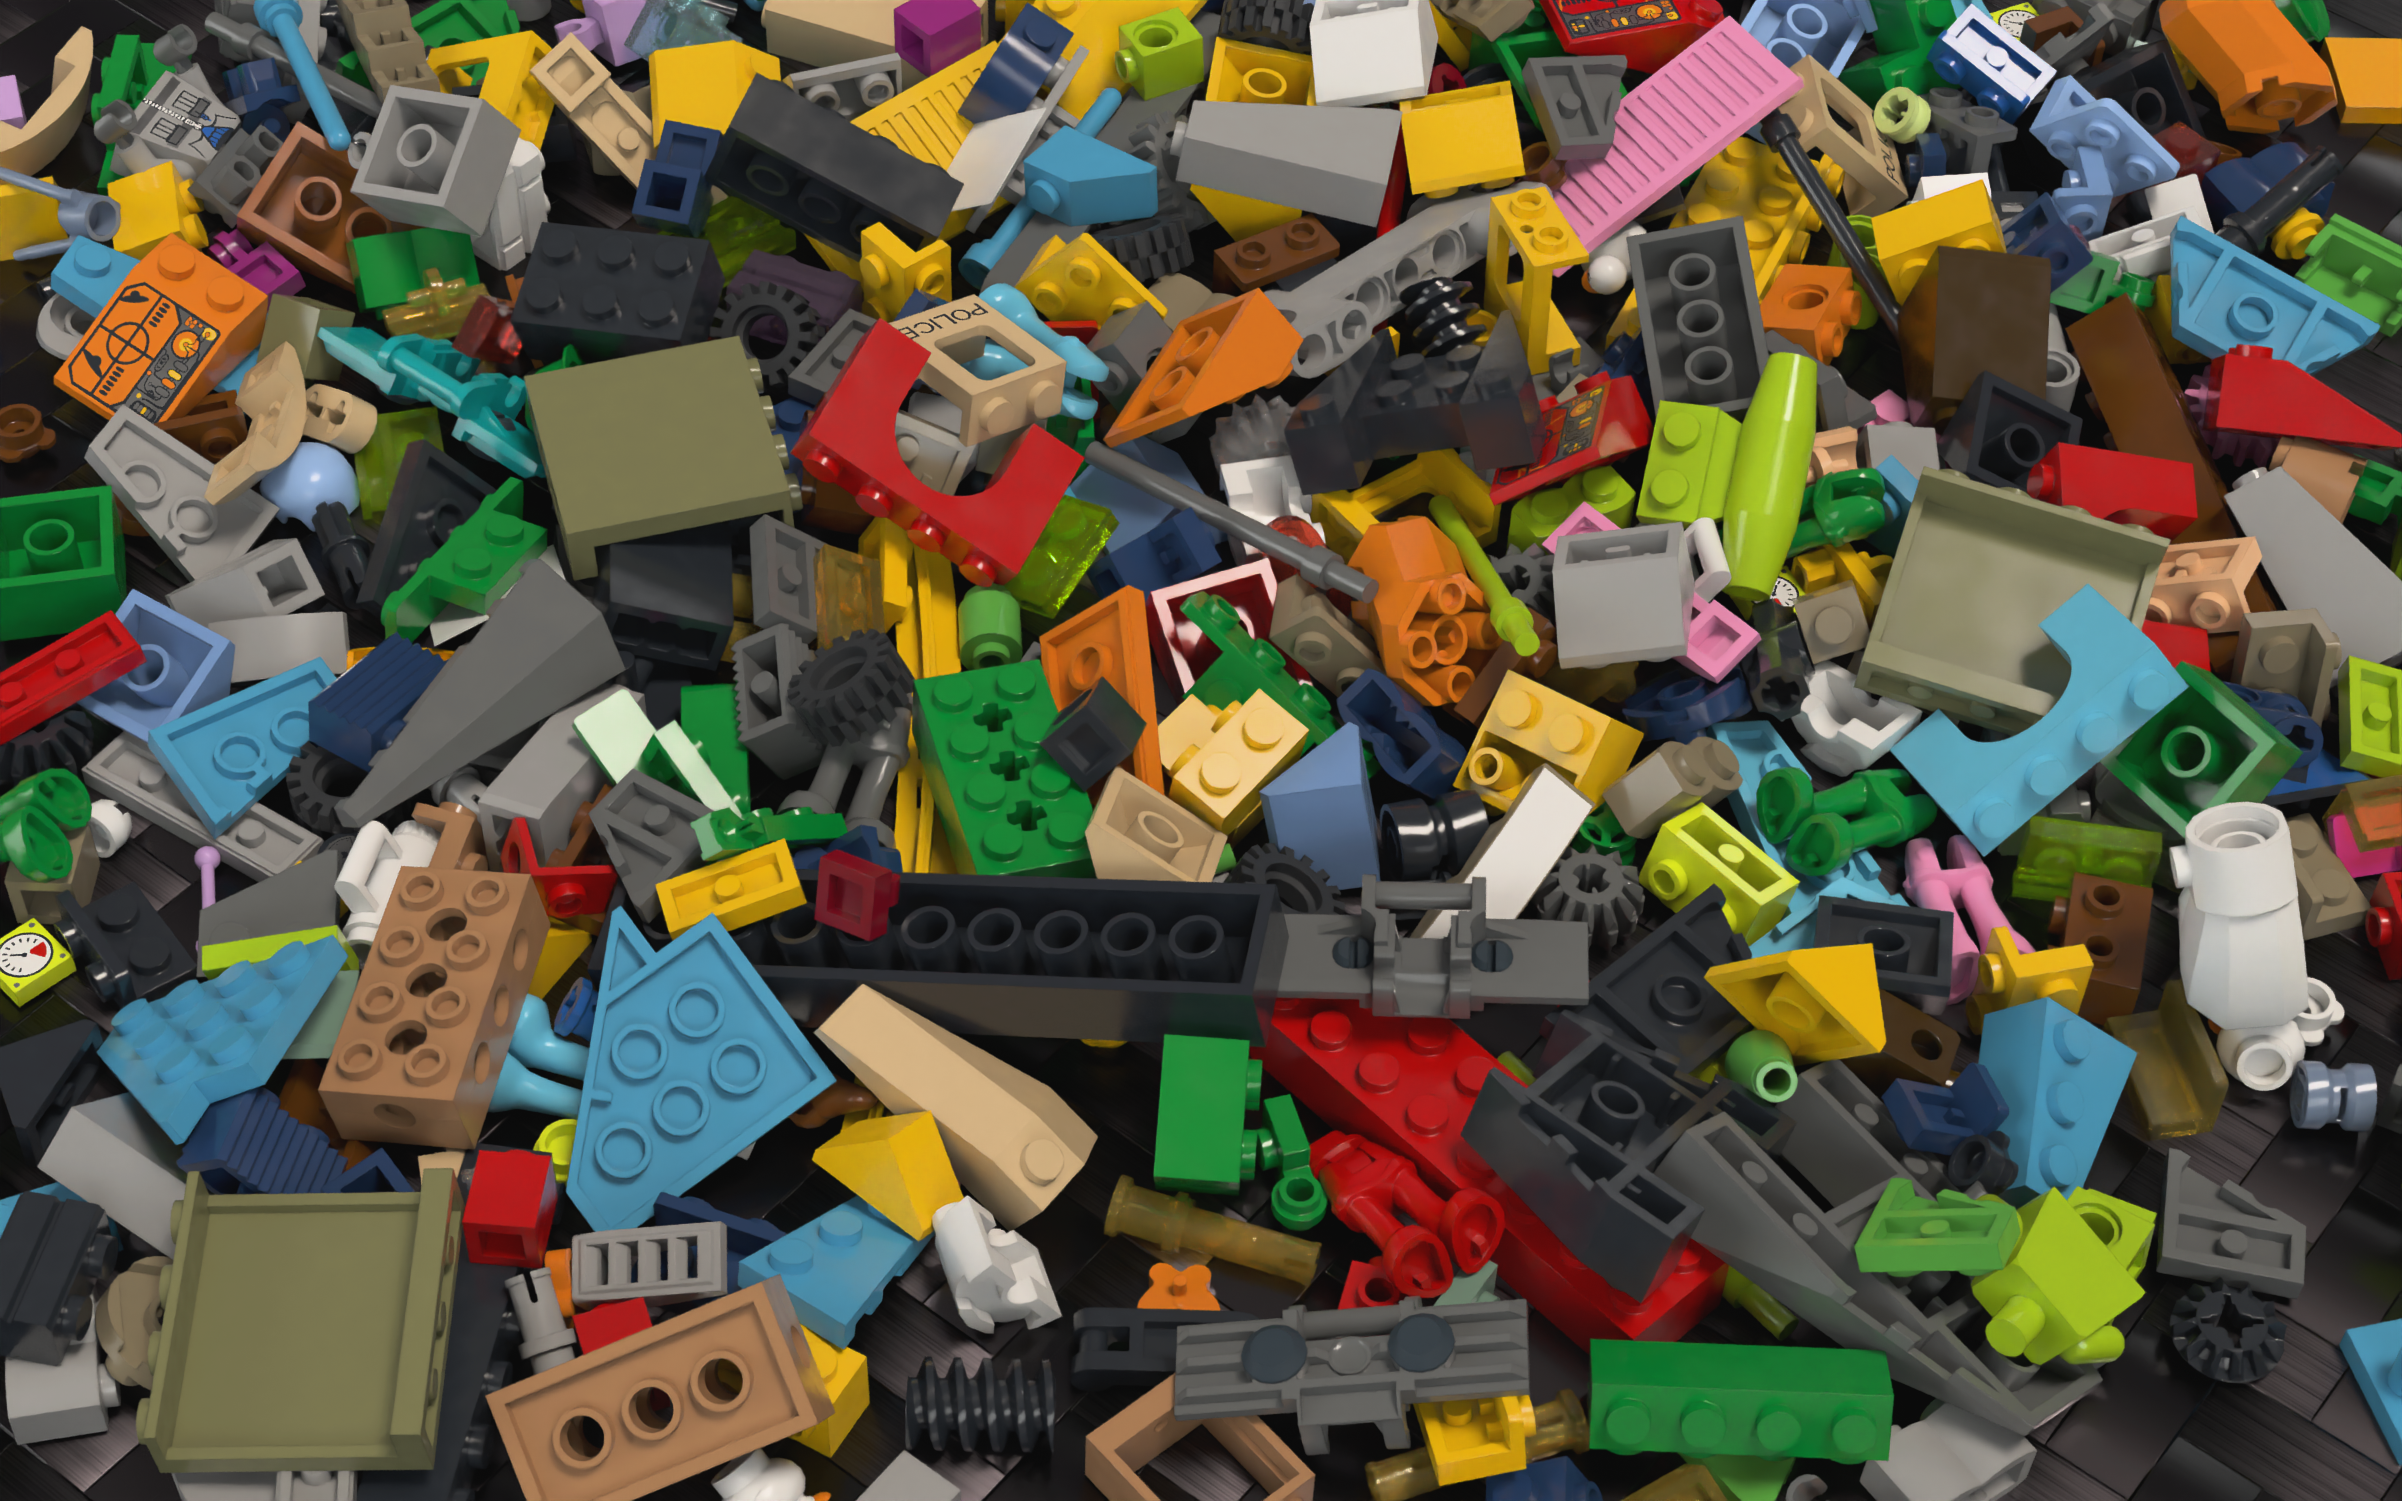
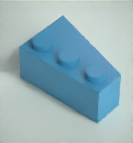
(2059, 1090)

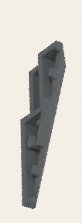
(522, 665)

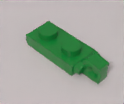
(727, 835)

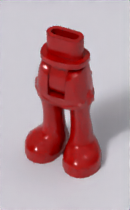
(1374, 1184)

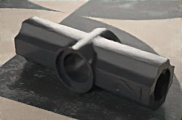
(1779, 661)

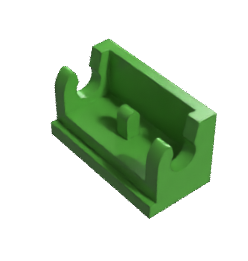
(2357, 271)

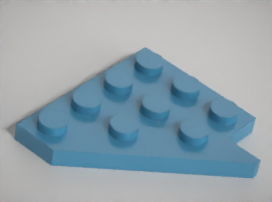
(217, 1034)
(680, 1071)

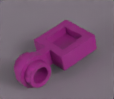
(260, 266)

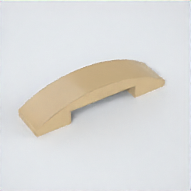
(599, 108)
(60, 115)
(276, 402)

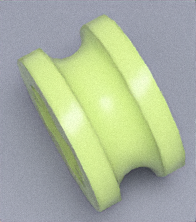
(1914, 120)

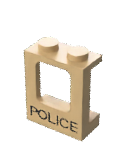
(1867, 155)
(988, 407)

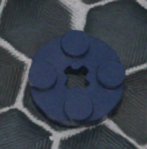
(1685, 707)

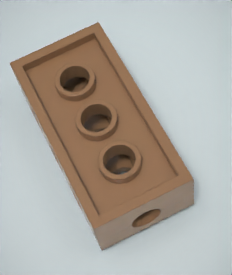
(435, 1007)
(681, 1356)

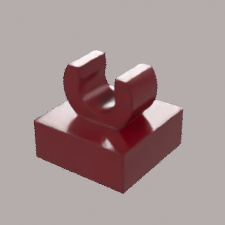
(855, 894)

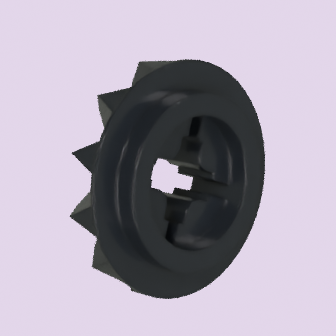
(2210, 1348)

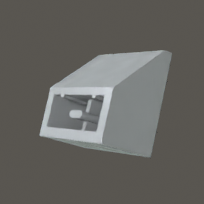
(850, 86)
(1622, 595)

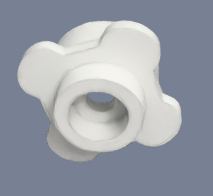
(2320, 1014)

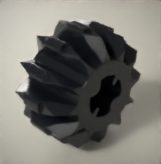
(55, 743)

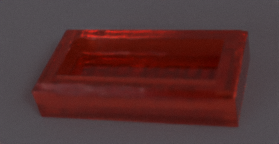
(488, 331)

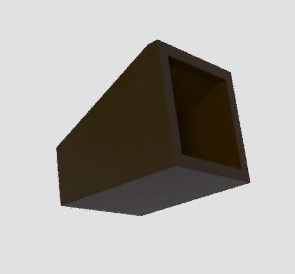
(1971, 317)

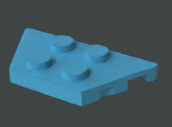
(2235, 298)

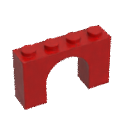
(856, 448)
(2128, 491)

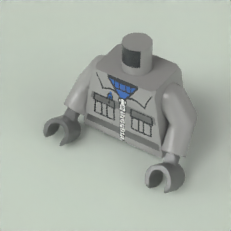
(174, 120)

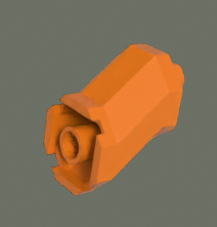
(2249, 61)
(1426, 611)

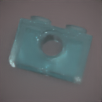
(677, 24)

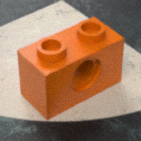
(1813, 308)

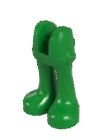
(1838, 510)
(1815, 821)
(34, 823)

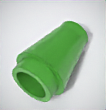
(1753, 1057)

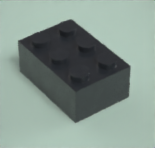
(615, 293)

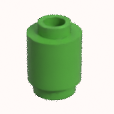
(989, 628)

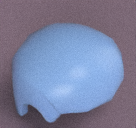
(308, 478)

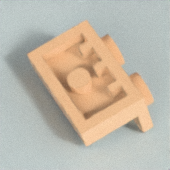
(2204, 584)

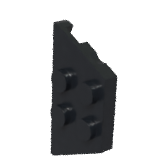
(1660, 993)

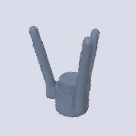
(78, 213)

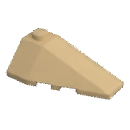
(1000, 1127)

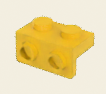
(894, 271)
(2015, 979)
(1476, 1436)

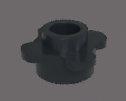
(1985, 1161)

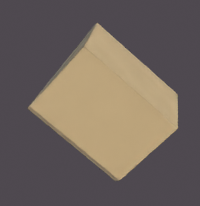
(1149, 836)

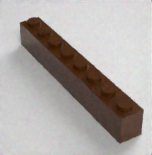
(2151, 418)

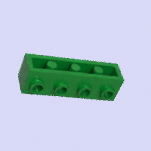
(1739, 1400)

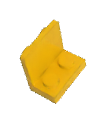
(1081, 282)

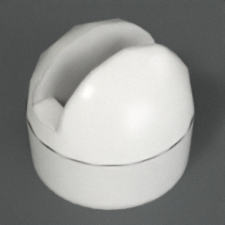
(109, 827)

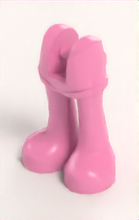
(1961, 886)

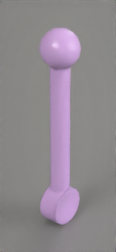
(207, 860)

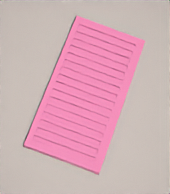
(1673, 129)

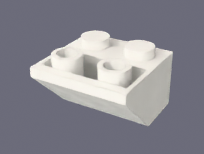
(1371, 51)

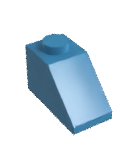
(1088, 181)

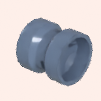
(2333, 1096)

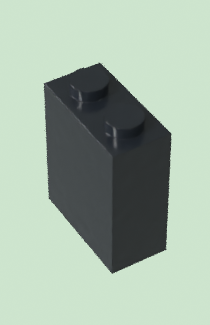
(669, 594)

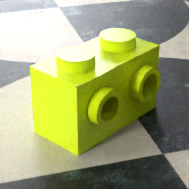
(1705, 851)

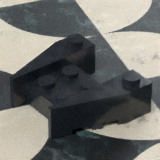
(1417, 405)
(1592, 1136)

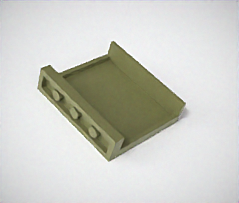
(658, 446)
(1974, 586)
(304, 1330)

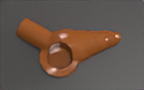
(837, 1100)

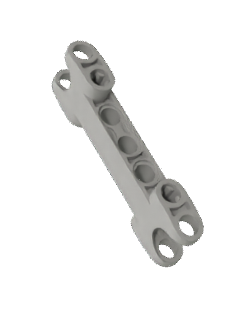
(1353, 296)

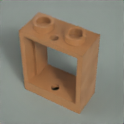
(1150, 1428)

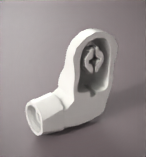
(2240, 917)

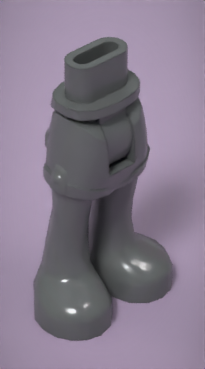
(878, 758)

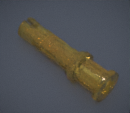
(1179, 1224)
(1558, 1428)

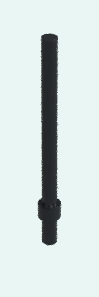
(1782, 137)

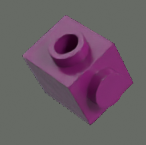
(936, 32)

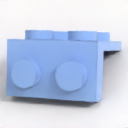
(2075, 119)

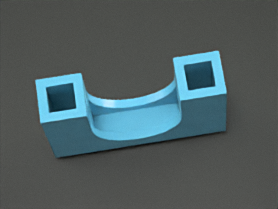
(2112, 691)

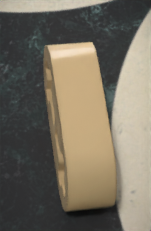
(338, 418)

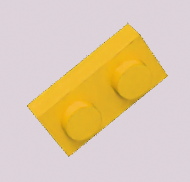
(893, 548)
(733, 889)

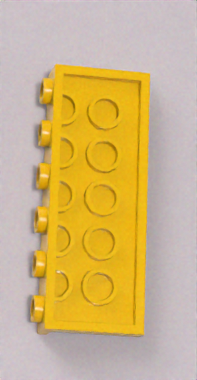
(1776, 214)

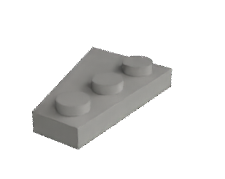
(165, 492)

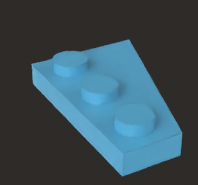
(239, 745)

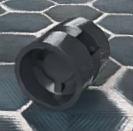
(1434, 837)

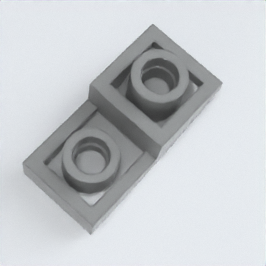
(282, 642)

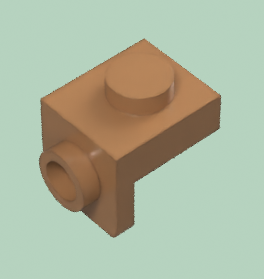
(461, 837)

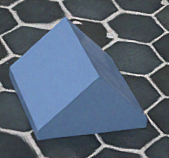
(1132, 507)
(182, 672)
(1327, 810)

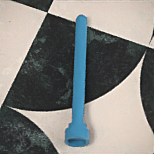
(283, 20)
(984, 255)

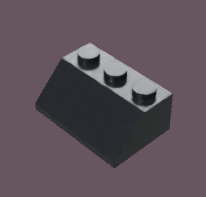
(2141, 81)

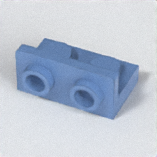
(2086, 192)

